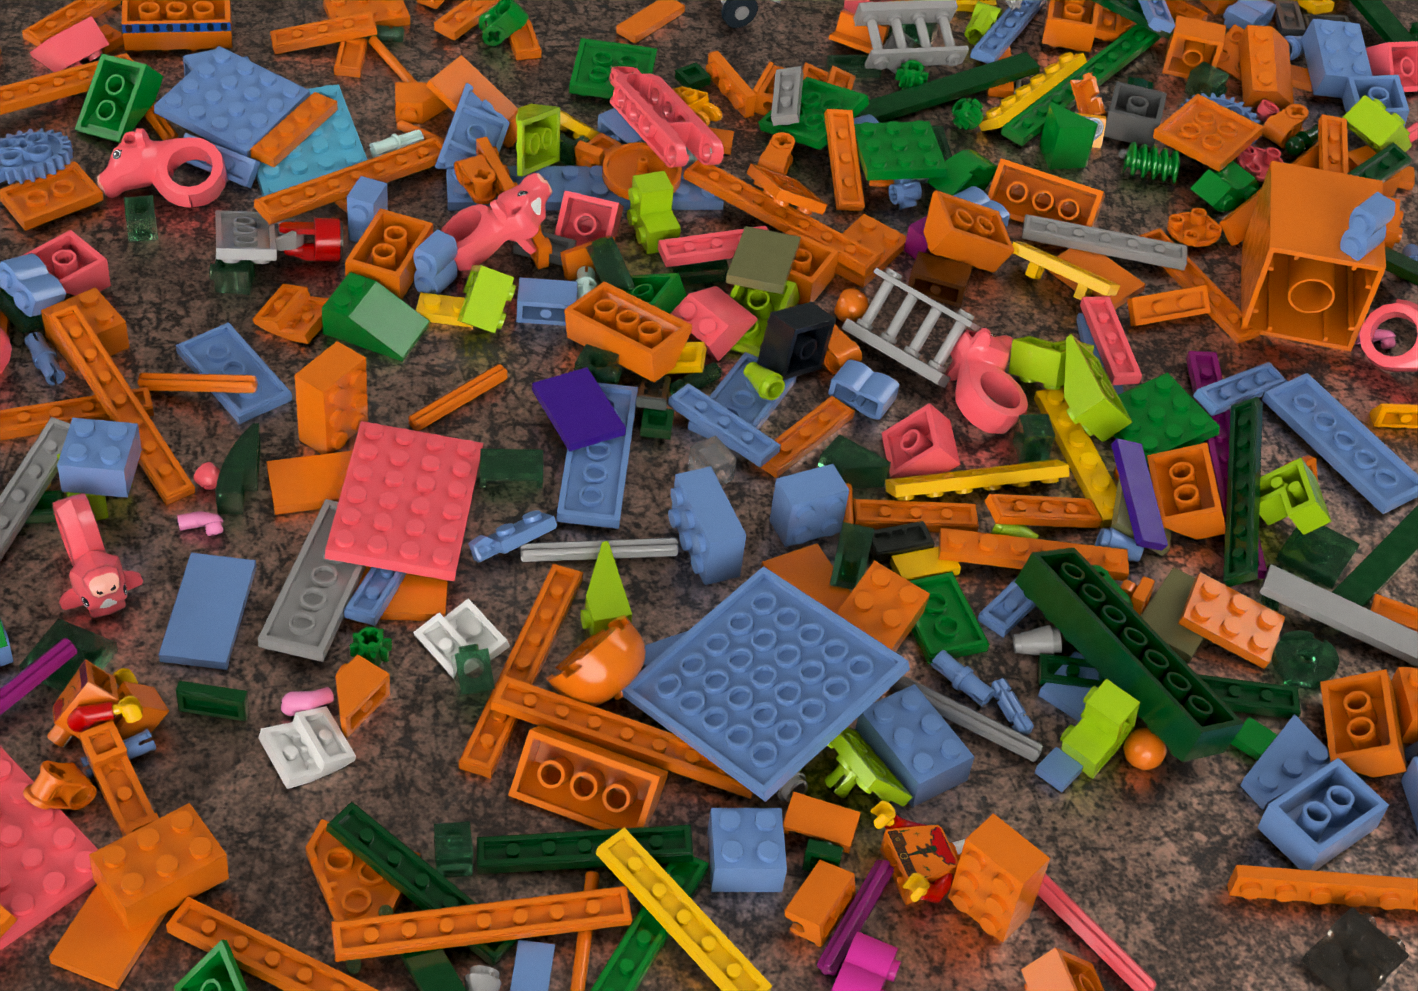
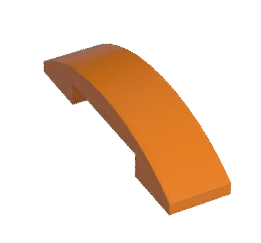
(117, 777)

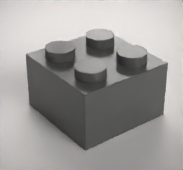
(1134, 114)

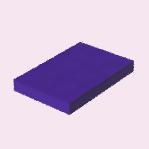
(578, 409)

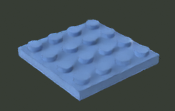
(230, 101)

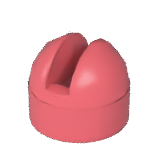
(1266, 109)
(207, 476)

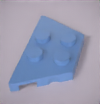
(471, 121)

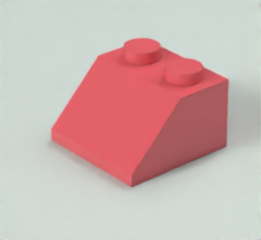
(71, 46)
(1396, 59)
(587, 218)
(74, 263)
(715, 319)
(921, 444)

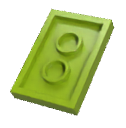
(865, 768)

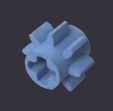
(905, 192)

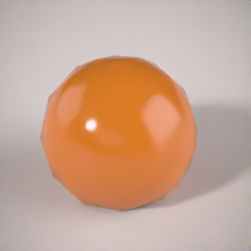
(851, 305)
(1144, 749)

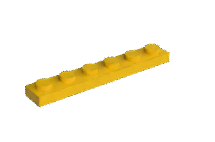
(1031, 92)
(1079, 454)
(965, 480)
(679, 915)

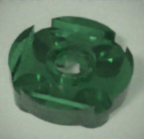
(1295, 671)

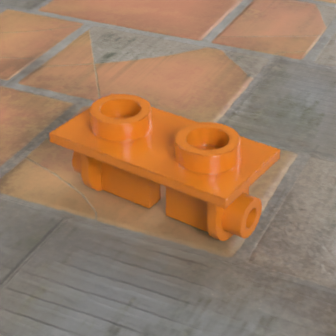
(1085, 95)

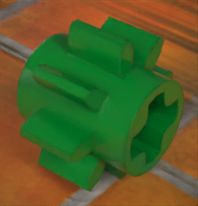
(911, 74)
(967, 113)
(371, 645)

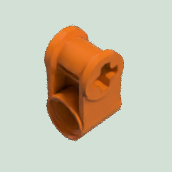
(1285, 124)
(778, 154)
(476, 178)
(840, 350)
(60, 787)

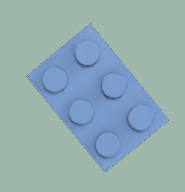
(1333, 54)
(707, 525)
(915, 744)
(1322, 816)

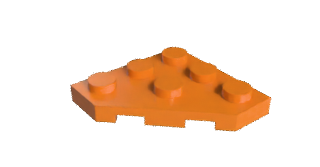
(347, 881)

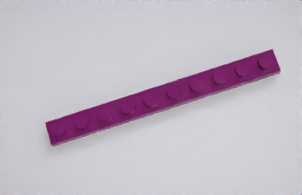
(1205, 370)

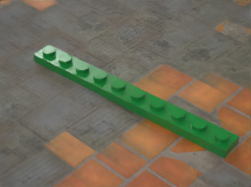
(1103, 66)

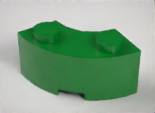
(965, 170)
(1226, 188)

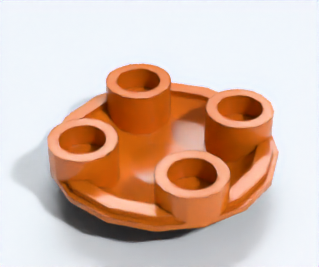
(1194, 228)

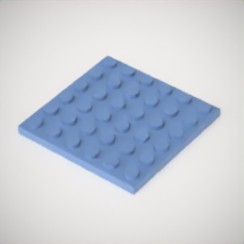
(765, 682)

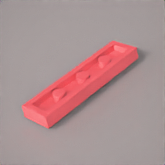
(700, 247)
(1110, 340)

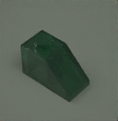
(609, 263)
(855, 463)
(851, 554)

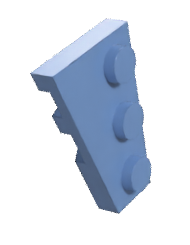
(1285, 763)

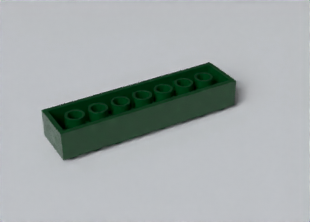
(1129, 653)

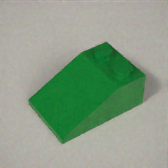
(117, 97)
(659, 290)
(372, 318)

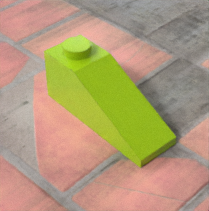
(605, 594)

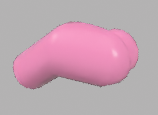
(1386, 338)
(210, 521)
(305, 700)

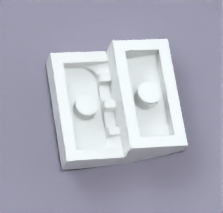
(460, 628)
(307, 747)

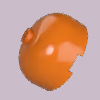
(601, 664)

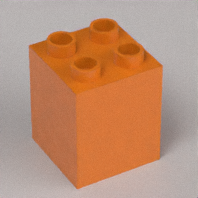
(1292, 261)

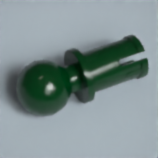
(1302, 141)

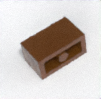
(940, 278)

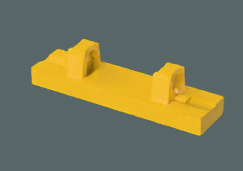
(1086, 280)

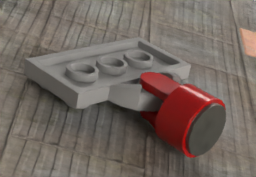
(250, 237)

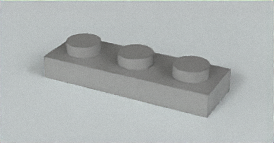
(787, 96)

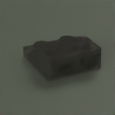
(1356, 954)

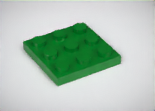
(595, 63)
(815, 100)
(899, 151)
(1164, 417)

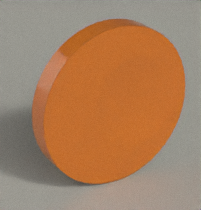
(632, 160)

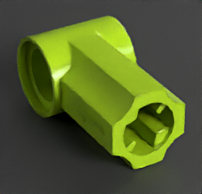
(982, 20)

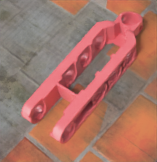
(646, 106)

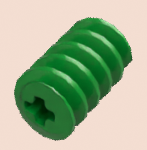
(1152, 162)

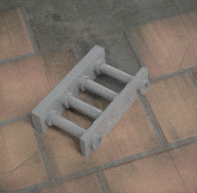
(910, 12)
(887, 341)

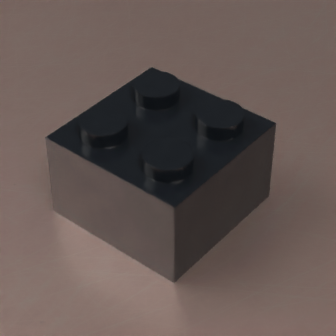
(796, 340)

